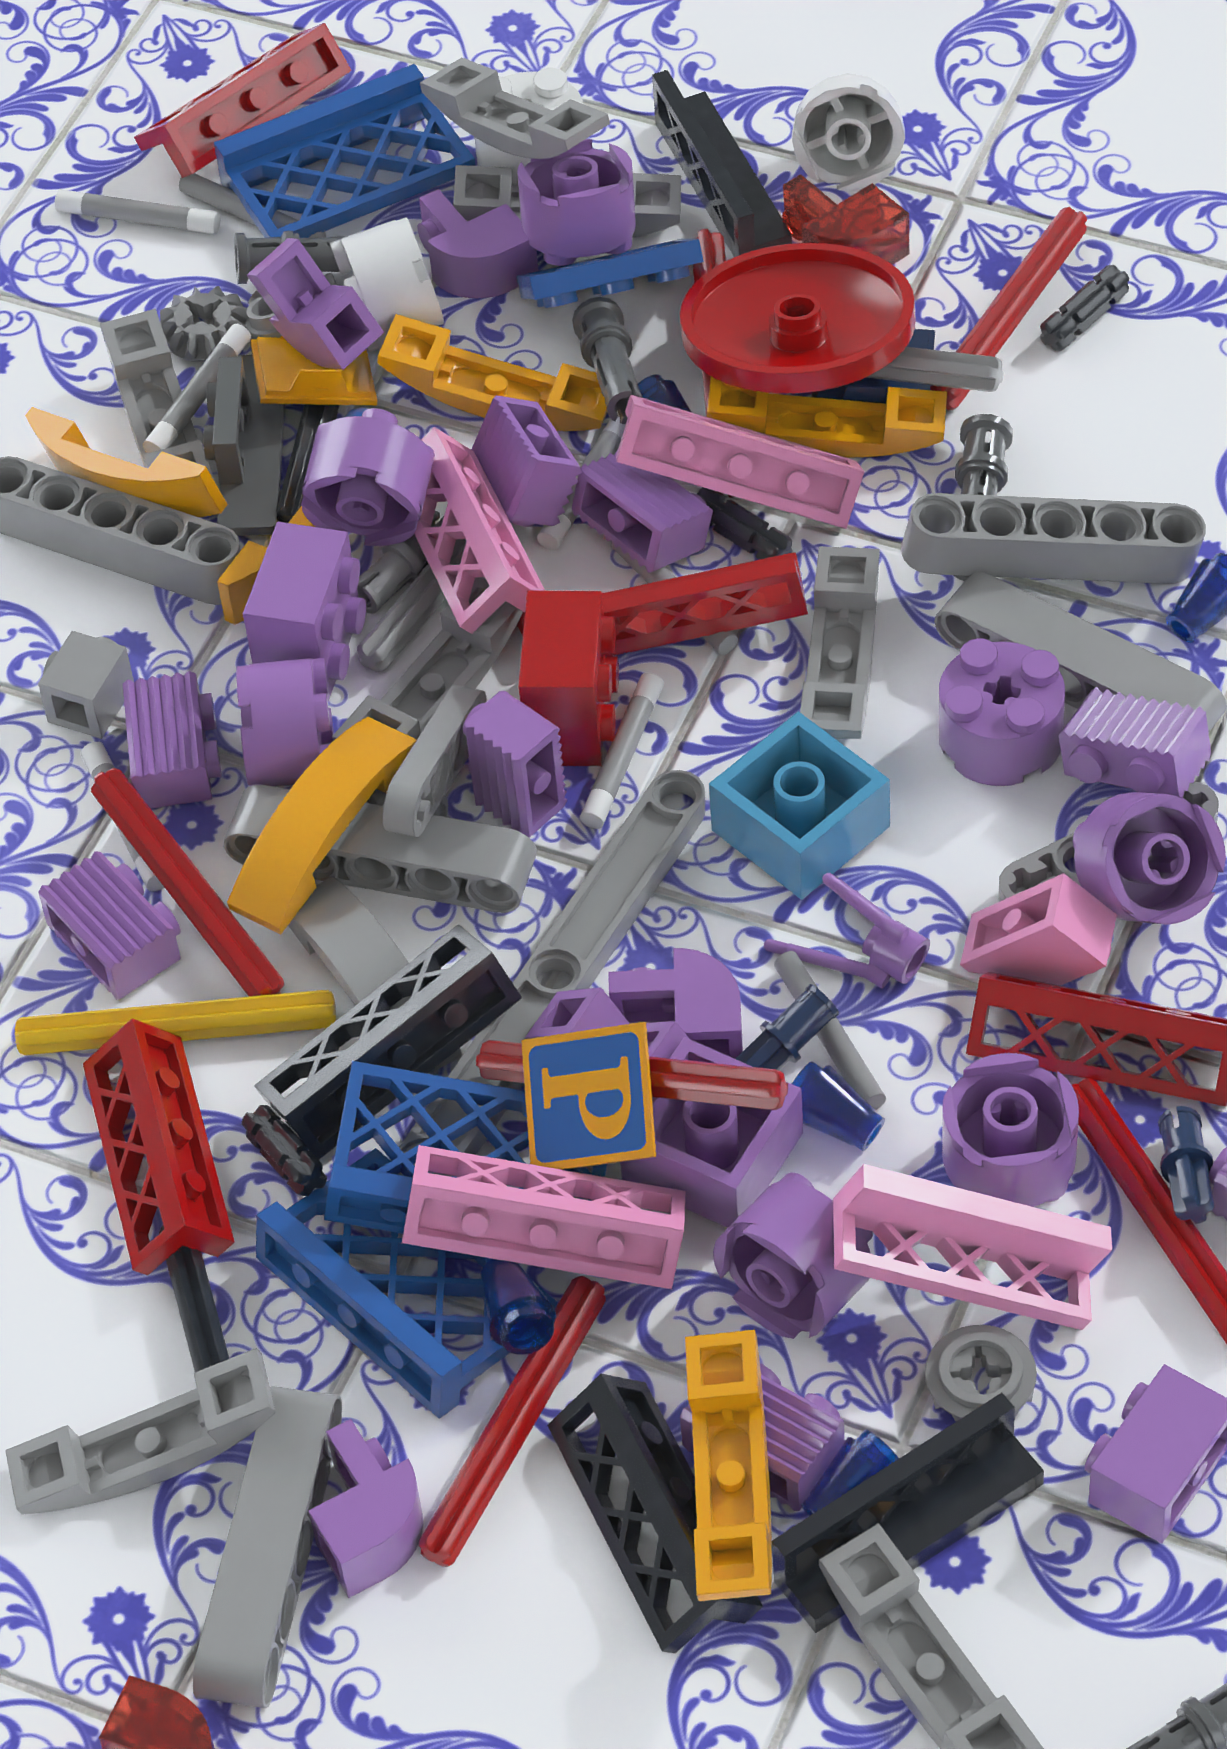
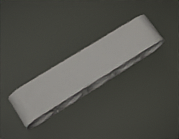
(114, 530)
(1052, 538)
(1085, 652)
(446, 864)
(266, 1551)

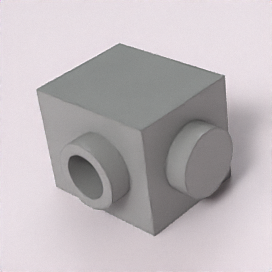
(85, 683)

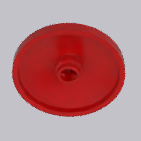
(797, 318)

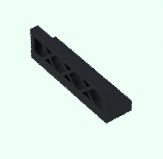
(717, 169)
(436, 1021)
(659, 1485)
(919, 1502)

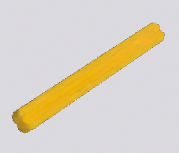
(187, 1019)

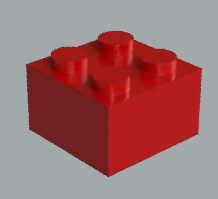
(568, 670)

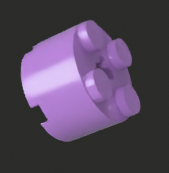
(578, 203)
(367, 478)
(1001, 711)
(283, 718)
(1158, 888)
(1010, 1130)
(785, 1259)

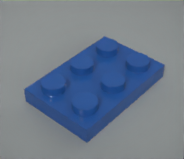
(610, 272)

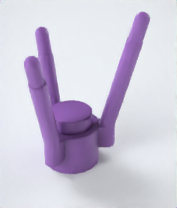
(892, 946)

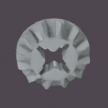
(199, 339)
(1000, 1353)

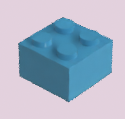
(800, 804)

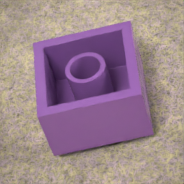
(306, 599)
(716, 1150)

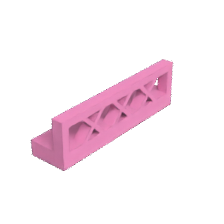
(739, 462)
(479, 518)
(544, 1220)
(965, 1223)

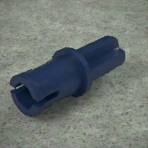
(790, 1031)
(1186, 1164)

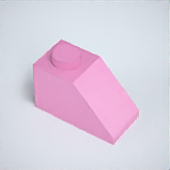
(1041, 934)

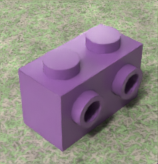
(1159, 1453)

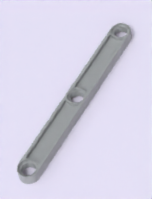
(584, 931)

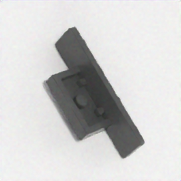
(245, 447)

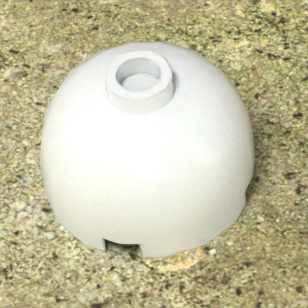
(848, 132)

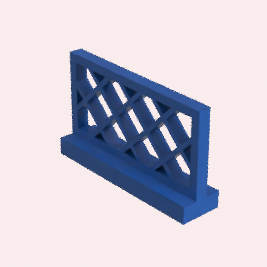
(330, 132)
(381, 1196)
(362, 1311)

